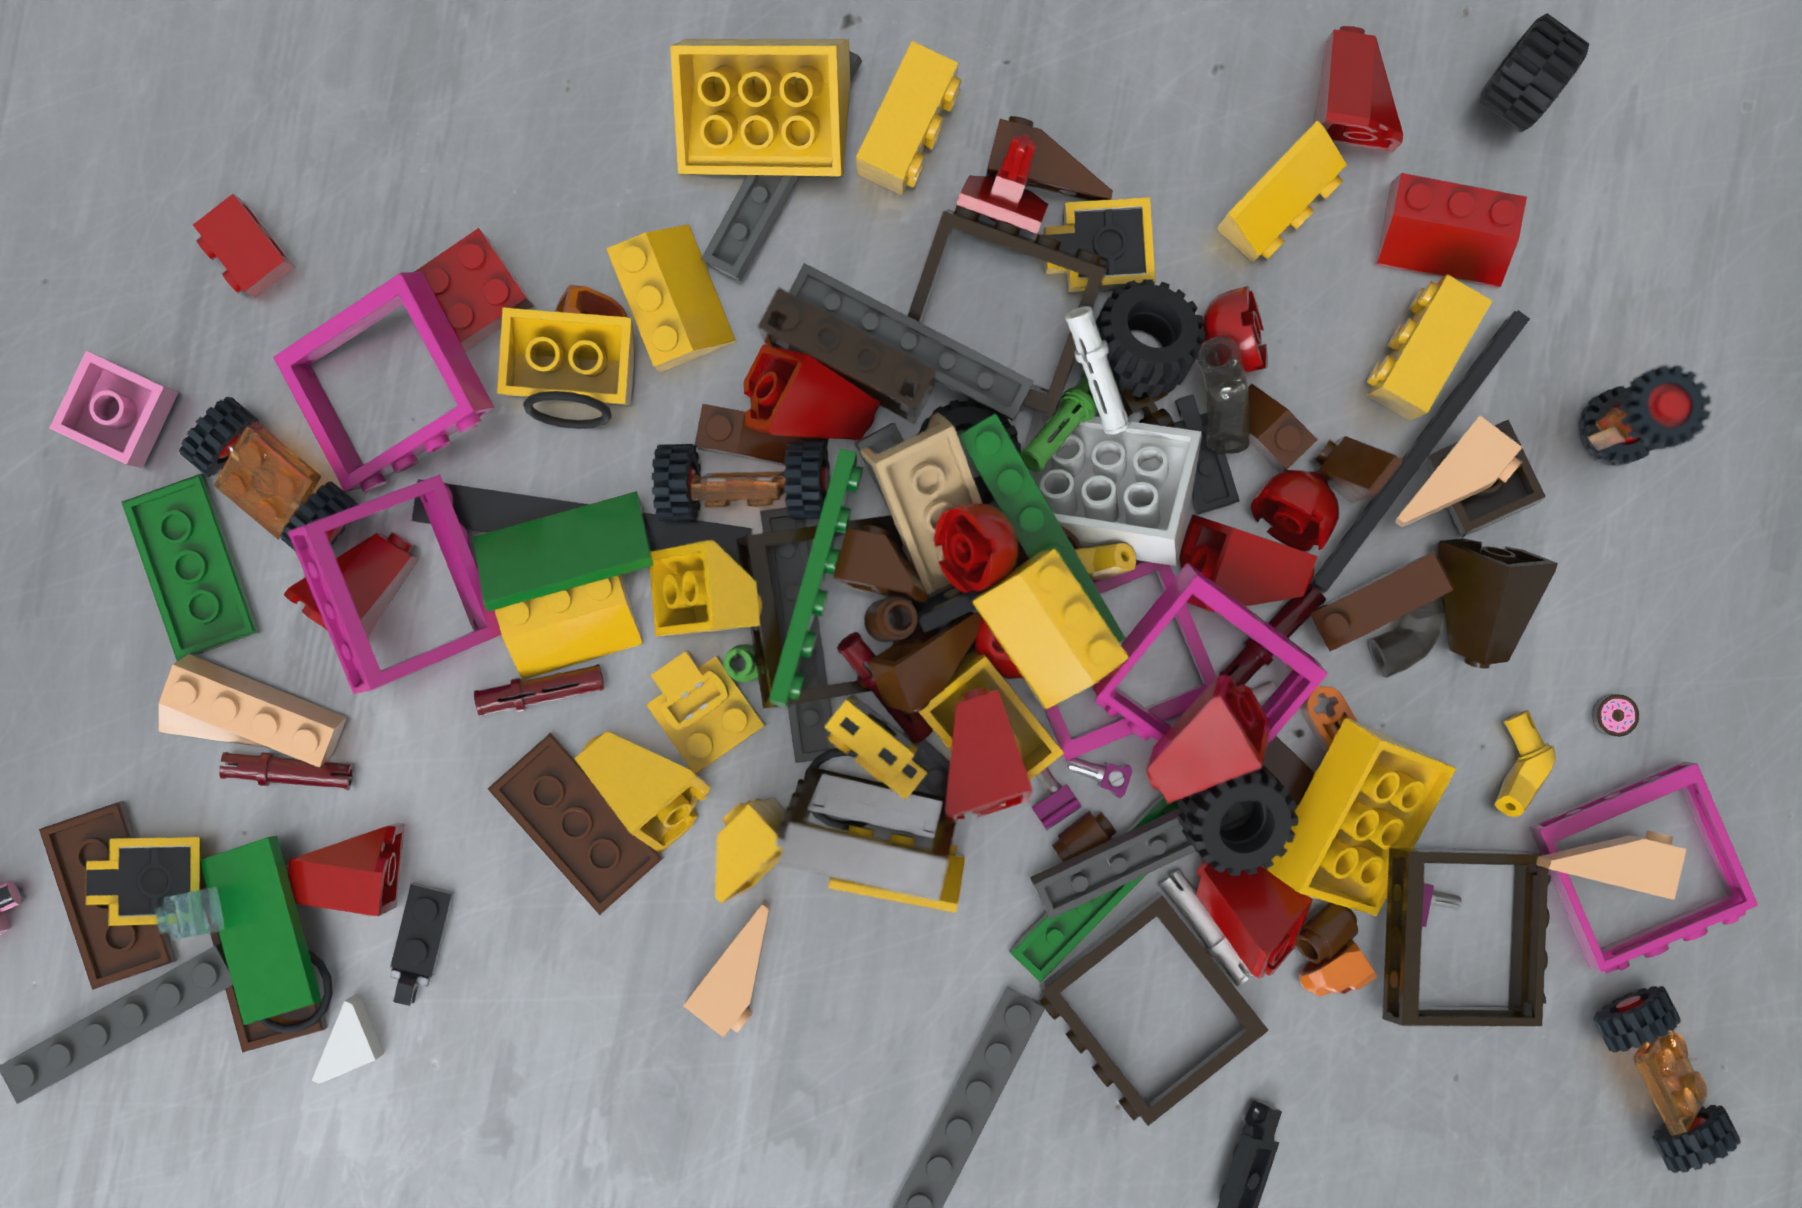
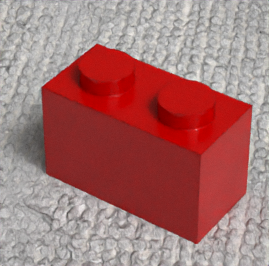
(242, 247)

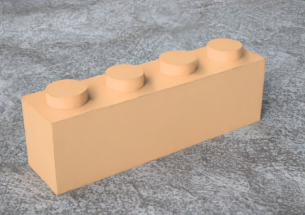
(232, 708)

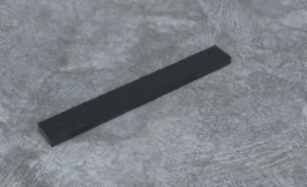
(1419, 451)
(494, 510)

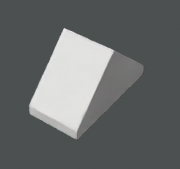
(350, 1043)

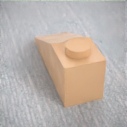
(1468, 469)
(1627, 862)
(729, 985)

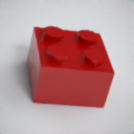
(474, 288)

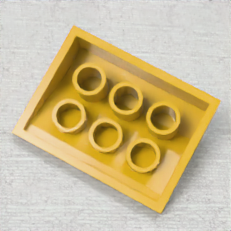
(761, 106)
(1358, 805)

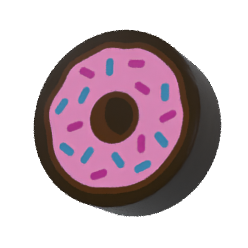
(1616, 715)

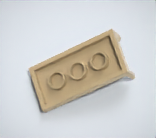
(921, 483)

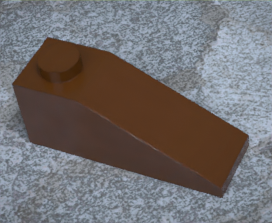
(1052, 166)
(725, 433)
(1355, 468)
(1381, 601)
(923, 663)

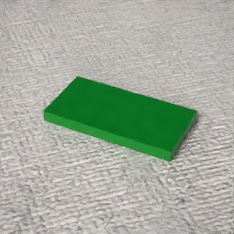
(562, 551)
(190, 566)
(261, 931)

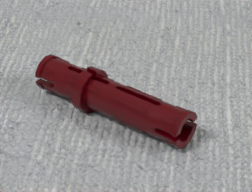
(1285, 621)
(858, 652)
(490, 701)
(286, 771)

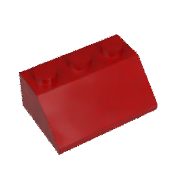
(1450, 229)

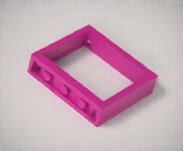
(442, 343)
(338, 607)
(1280, 706)
(1163, 709)
(1687, 925)

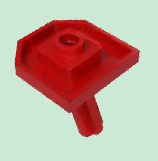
(1006, 196)

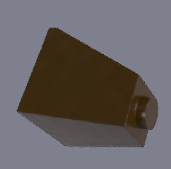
(1491, 598)

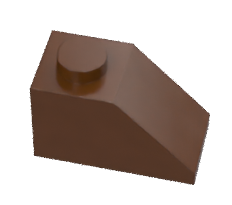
(1276, 431)
(877, 566)

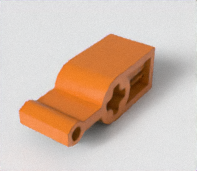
(1325, 725)

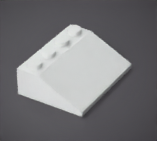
(1122, 485)

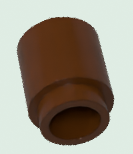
(902, 619)
(1084, 835)
(1327, 933)

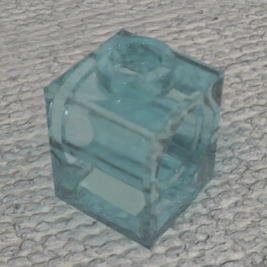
(190, 914)

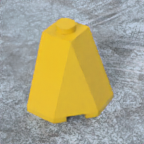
(643, 788)

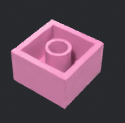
(114, 410)

